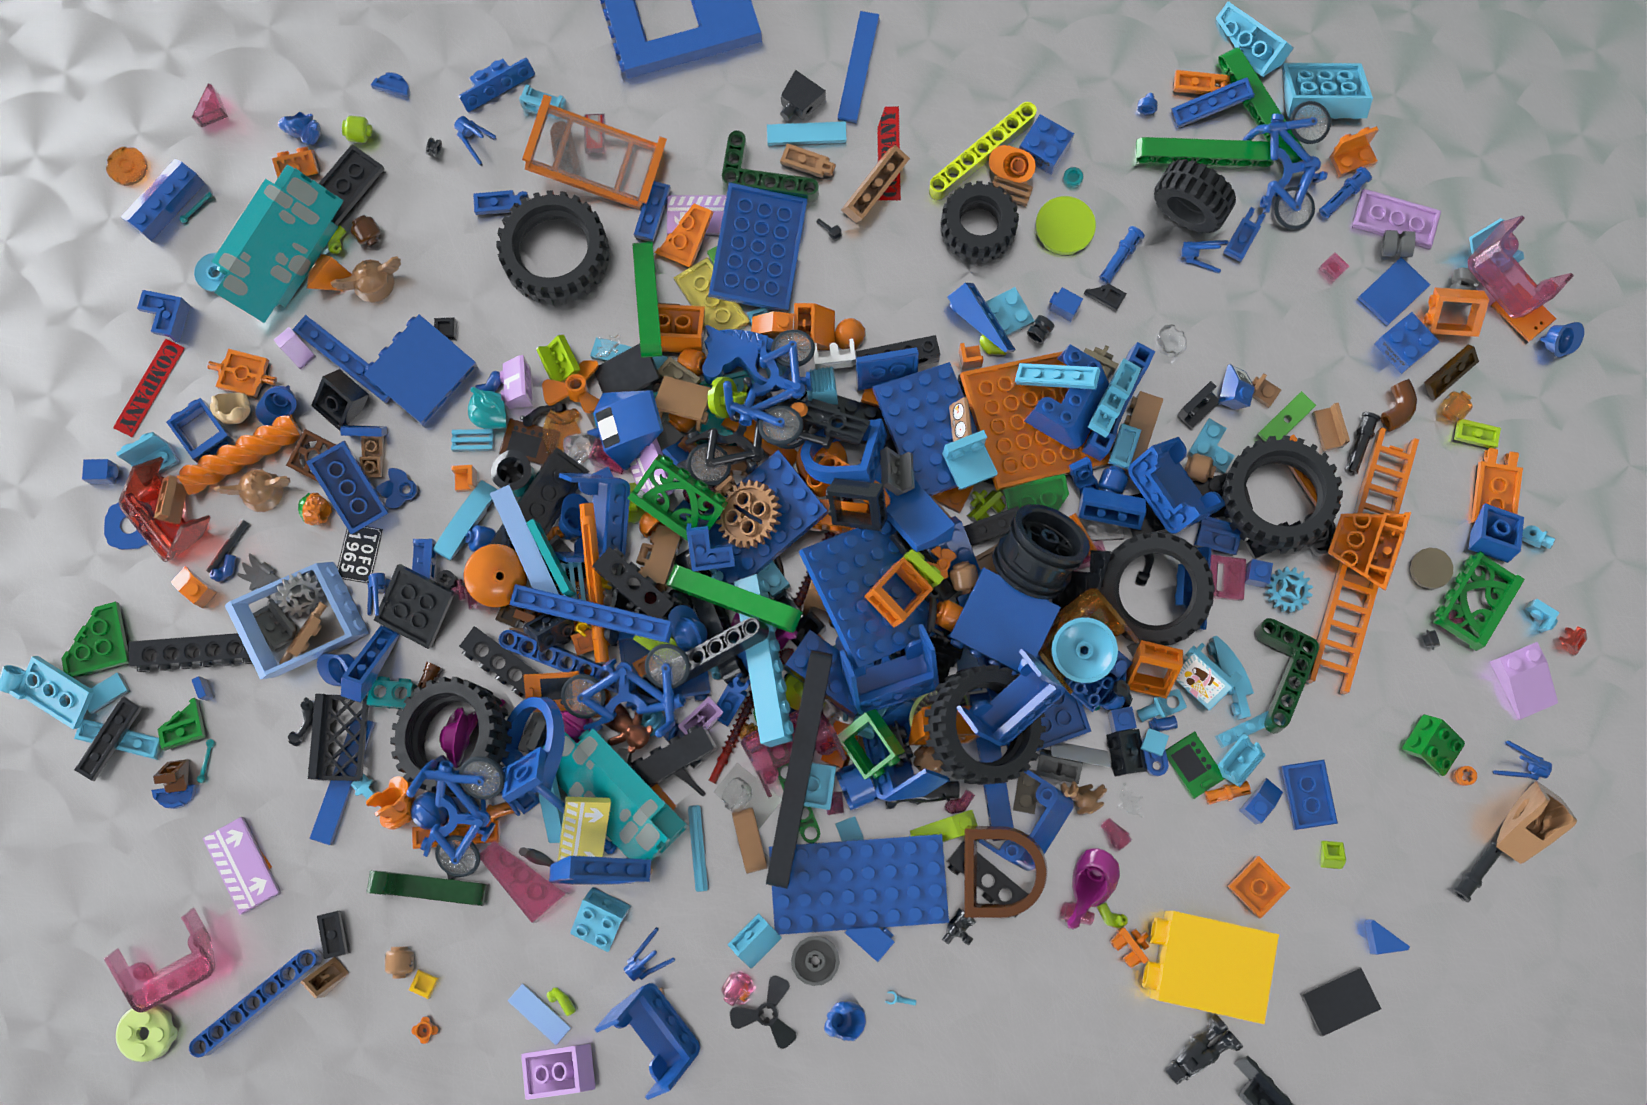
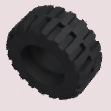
(1194, 196)
(988, 199)

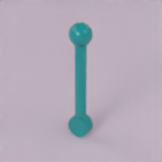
(184, 218)
(210, 743)

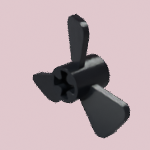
(781, 1032)

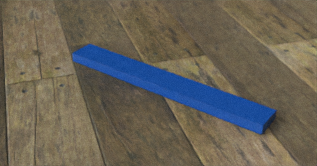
(592, 613)

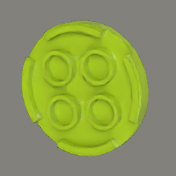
(1065, 225)

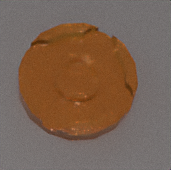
(126, 166)

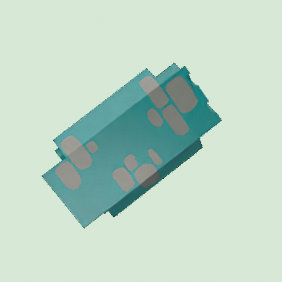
(276, 243)
(638, 818)

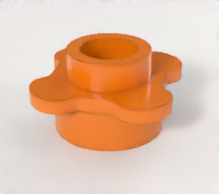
(424, 1036)

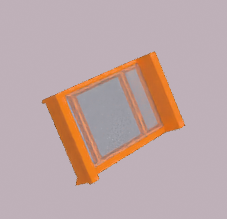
(592, 155)

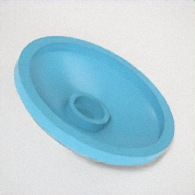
(1101, 650)

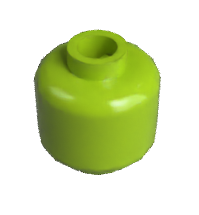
(356, 129)

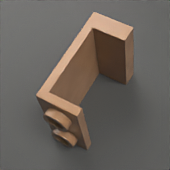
(684, 400)

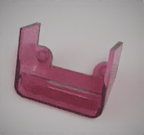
(1505, 278)
(767, 759)
(148, 989)

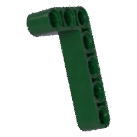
(762, 178)
(1292, 673)
(426, 888)

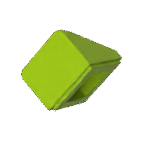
(1332, 855)

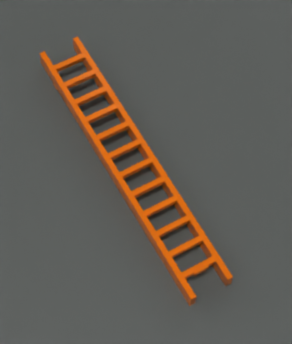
(1339, 581)

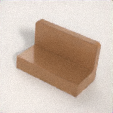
(1331, 427)
(170, 501)

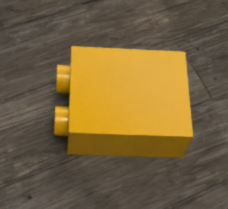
(1211, 966)

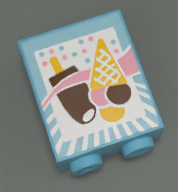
(1205, 678)

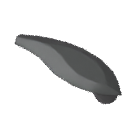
(535, 856)

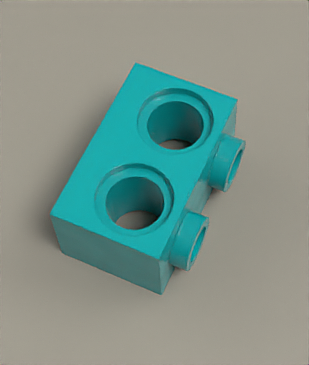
(391, 698)

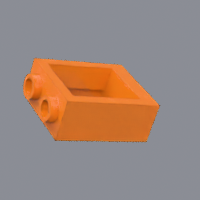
(1475, 319)
(883, 601)
(1155, 655)

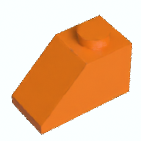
(772, 323)
(193, 587)

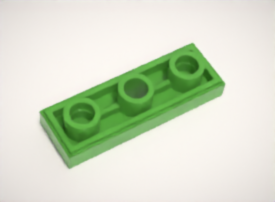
(1294, 412)

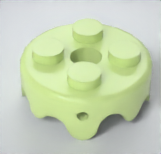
(160, 1037)

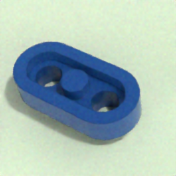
(1150, 758)

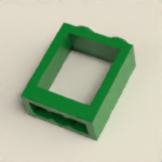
(857, 754)

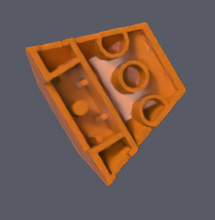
(1370, 543)

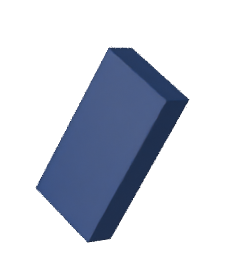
(357, 430)

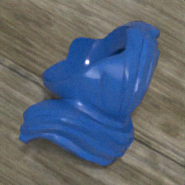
(301, 126)

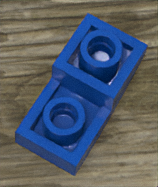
(1083, 475)

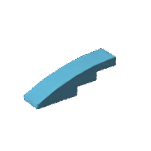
(1114, 397)
(464, 520)

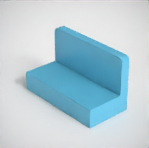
(754, 941)

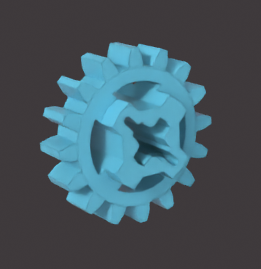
(1293, 596)

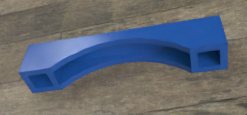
(1096, 444)

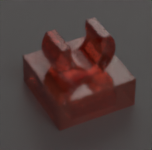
(1576, 640)

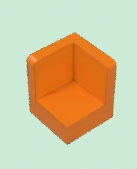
(970, 357)
(464, 477)

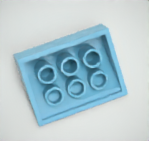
(1337, 86)

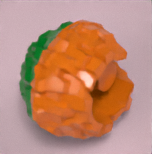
(314, 509)

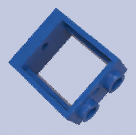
(211, 445)

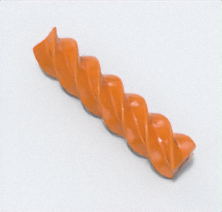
(245, 451)

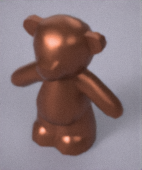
(629, 729)

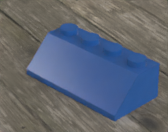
(163, 199)

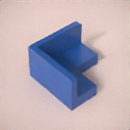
(169, 310)
(705, 556)

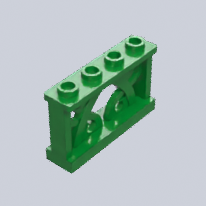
(649, 503)
(1499, 606)

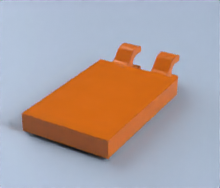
(1497, 483)

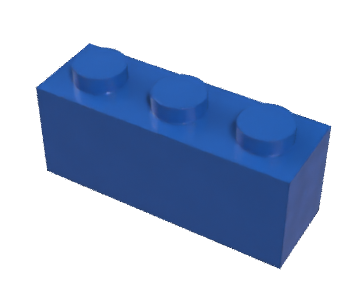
(1112, 508)

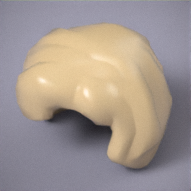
(230, 407)

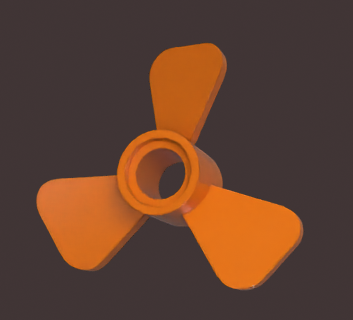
(556, 391)

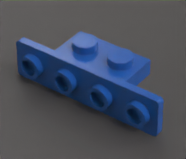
(495, 81)
(1184, 584)

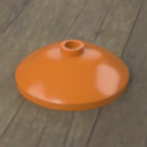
(482, 570)

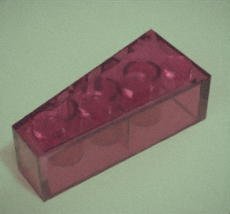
(522, 882)

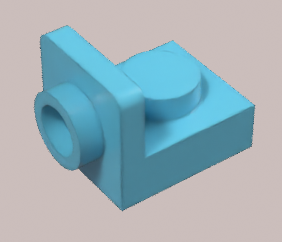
(1543, 612)

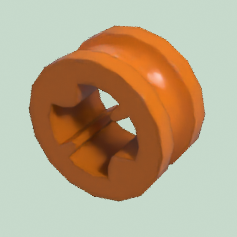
(1459, 774)

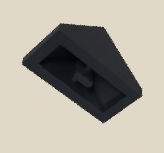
(812, 623)

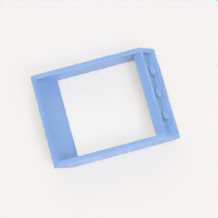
(255, 642)

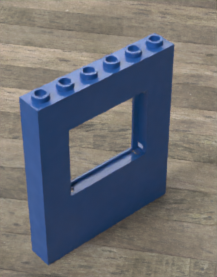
(722, 28)

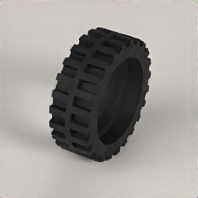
(540, 210)
(1300, 457)
(1194, 563)
(422, 708)
(945, 737)

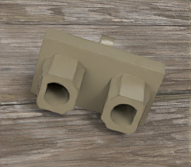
(1104, 358)

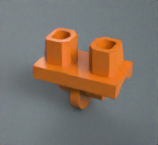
(1124, 938)

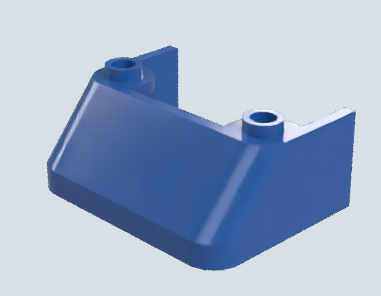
(610, 512)
(895, 679)
(1016, 705)
(900, 782)
(1045, 830)
(660, 1030)

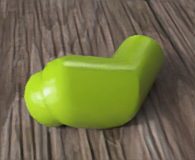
(334, 244)
(989, 347)
(1112, 919)
(563, 999)

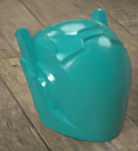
(486, 409)

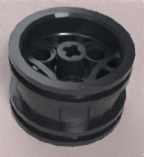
(1040, 551)

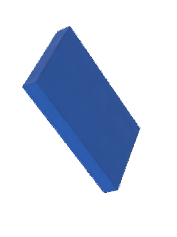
(1394, 291)
(885, 367)
(1309, 794)

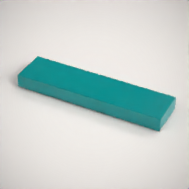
(550, 558)

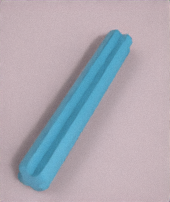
(698, 849)

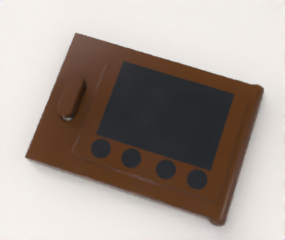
(526, 440)

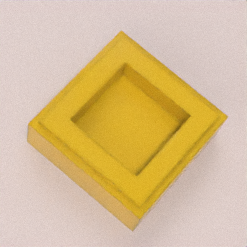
(423, 984)

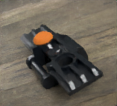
(825, 416)

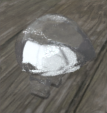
(579, 446)

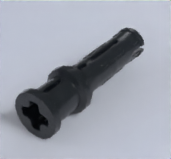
(1364, 434)
(1473, 879)

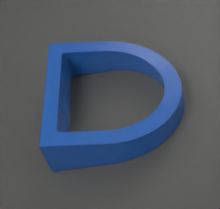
(865, 472)
(555, 735)
(599, 871)

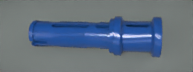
(1351, 186)
(1126, 247)

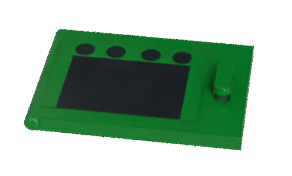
(1194, 765)

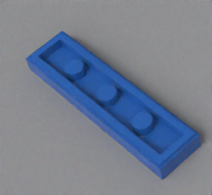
(1212, 102)

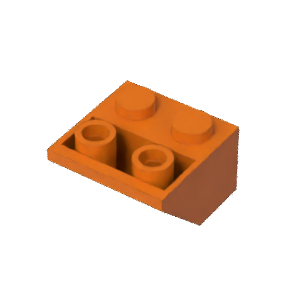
(816, 322)

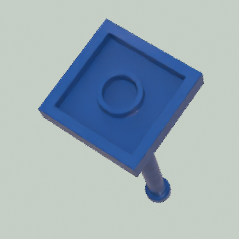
(528, 774)

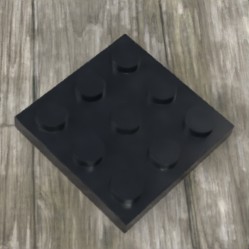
(414, 606)

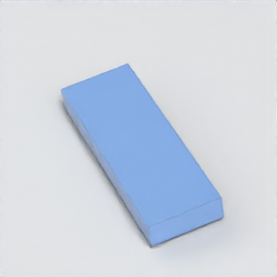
(539, 1014)

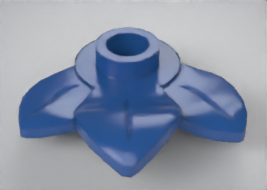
(394, 488)

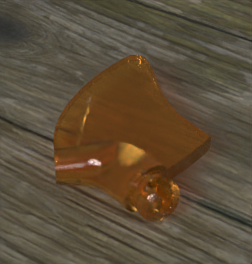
(559, 426)

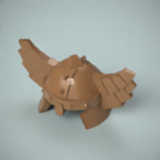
(370, 279)
(258, 489)

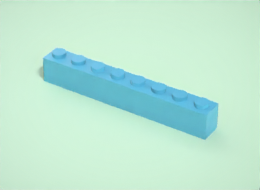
(766, 678)

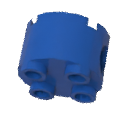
(855, 788)

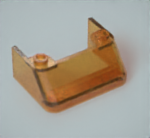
(1088, 605)

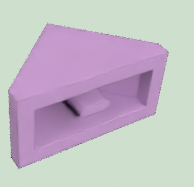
(294, 348)
(704, 715)

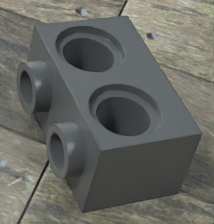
(1058, 768)

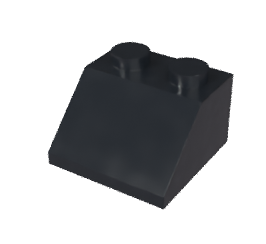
(339, 398)

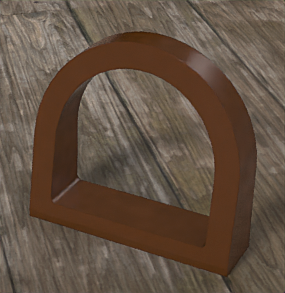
(979, 910)

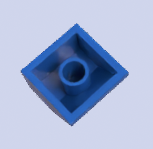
(1497, 533)

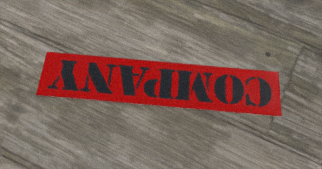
(887, 137)
(148, 387)

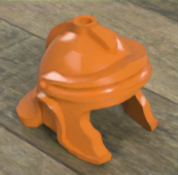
(394, 804)

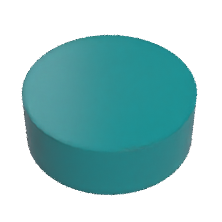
(1073, 177)

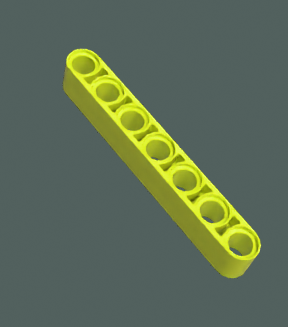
(985, 142)

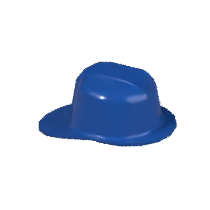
(1564, 338)
(275, 403)
(569, 521)
(687, 628)
(333, 666)

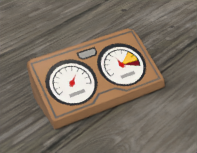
(960, 419)

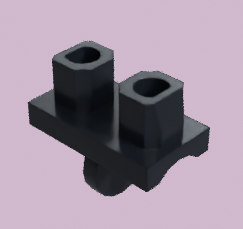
(943, 645)

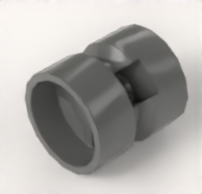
(1398, 243)
(1464, 279)

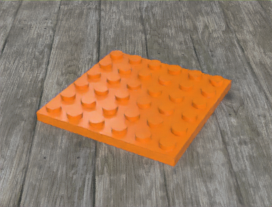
(1013, 445)

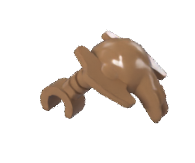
(1084, 797)

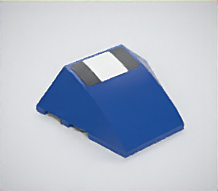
(627, 424)

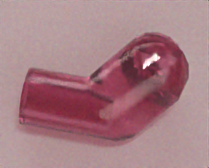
(961, 804)

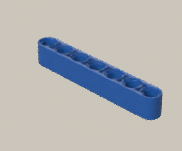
(558, 659)
(995, 794)
(246, 1007)

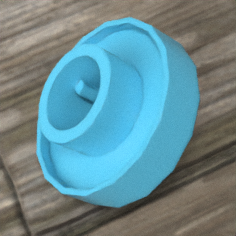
(653, 719)

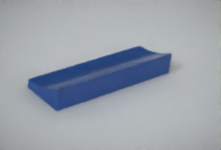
(918, 517)

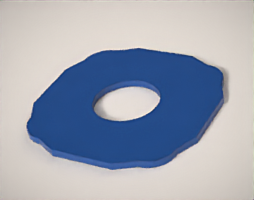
(114, 533)

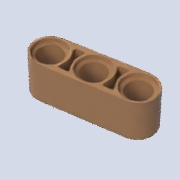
(749, 840)

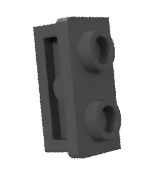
(897, 471)
(275, 625)

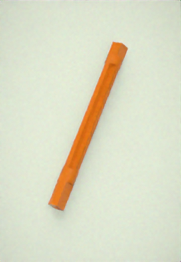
(594, 582)

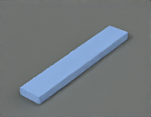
(522, 540)

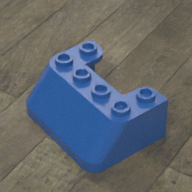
(1069, 420)

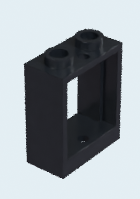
(858, 490)

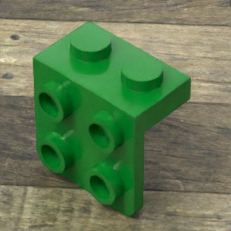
(1434, 743)

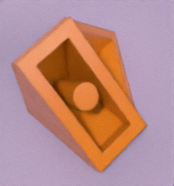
(325, 271)

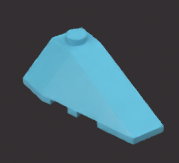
(1259, 44)

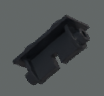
(901, 734)

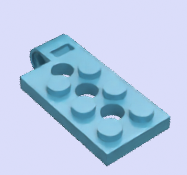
(21, 686)

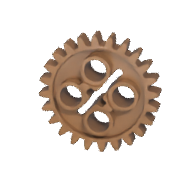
(758, 496)

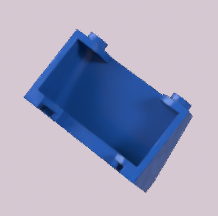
(1169, 487)

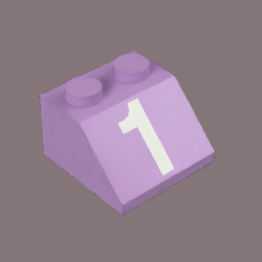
(517, 383)

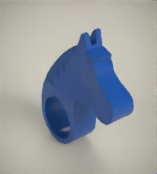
(733, 349)

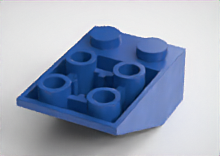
(1093, 693)

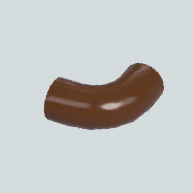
(1404, 408)

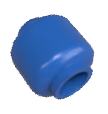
(1113, 480)
(479, 537)

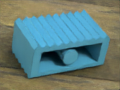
(823, 386)

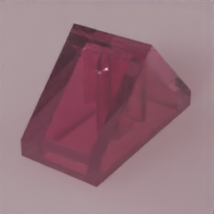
(210, 108)
(601, 459)

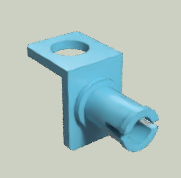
(1161, 707)

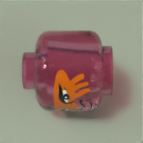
(737, 988)

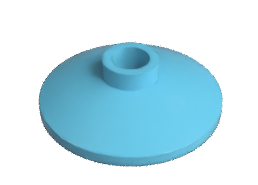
(205, 272)

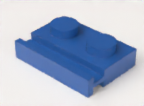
(1218, 536)

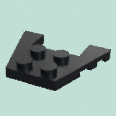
(1084, 581)

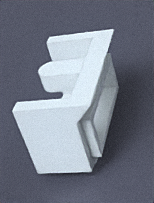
(835, 358)

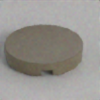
(1431, 568)

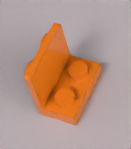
(1354, 152)

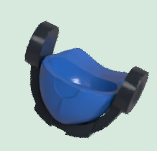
(1118, 696)

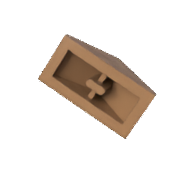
(325, 978)

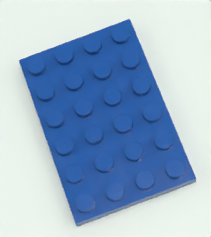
(758, 247)
(921, 422)
(799, 513)

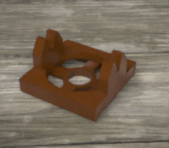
(303, 449)

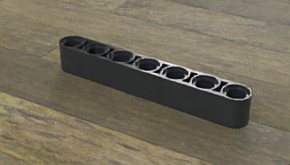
(716, 622)
(728, 645)

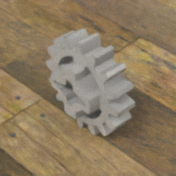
(299, 594)

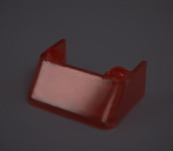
(139, 505)

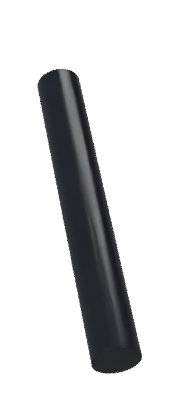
(228, 545)

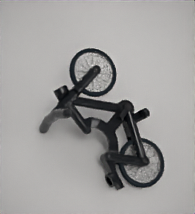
(712, 463)

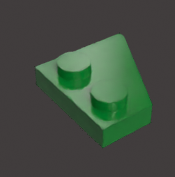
(182, 727)

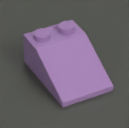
(1526, 680)
(558, 1071)

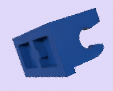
(424, 557)

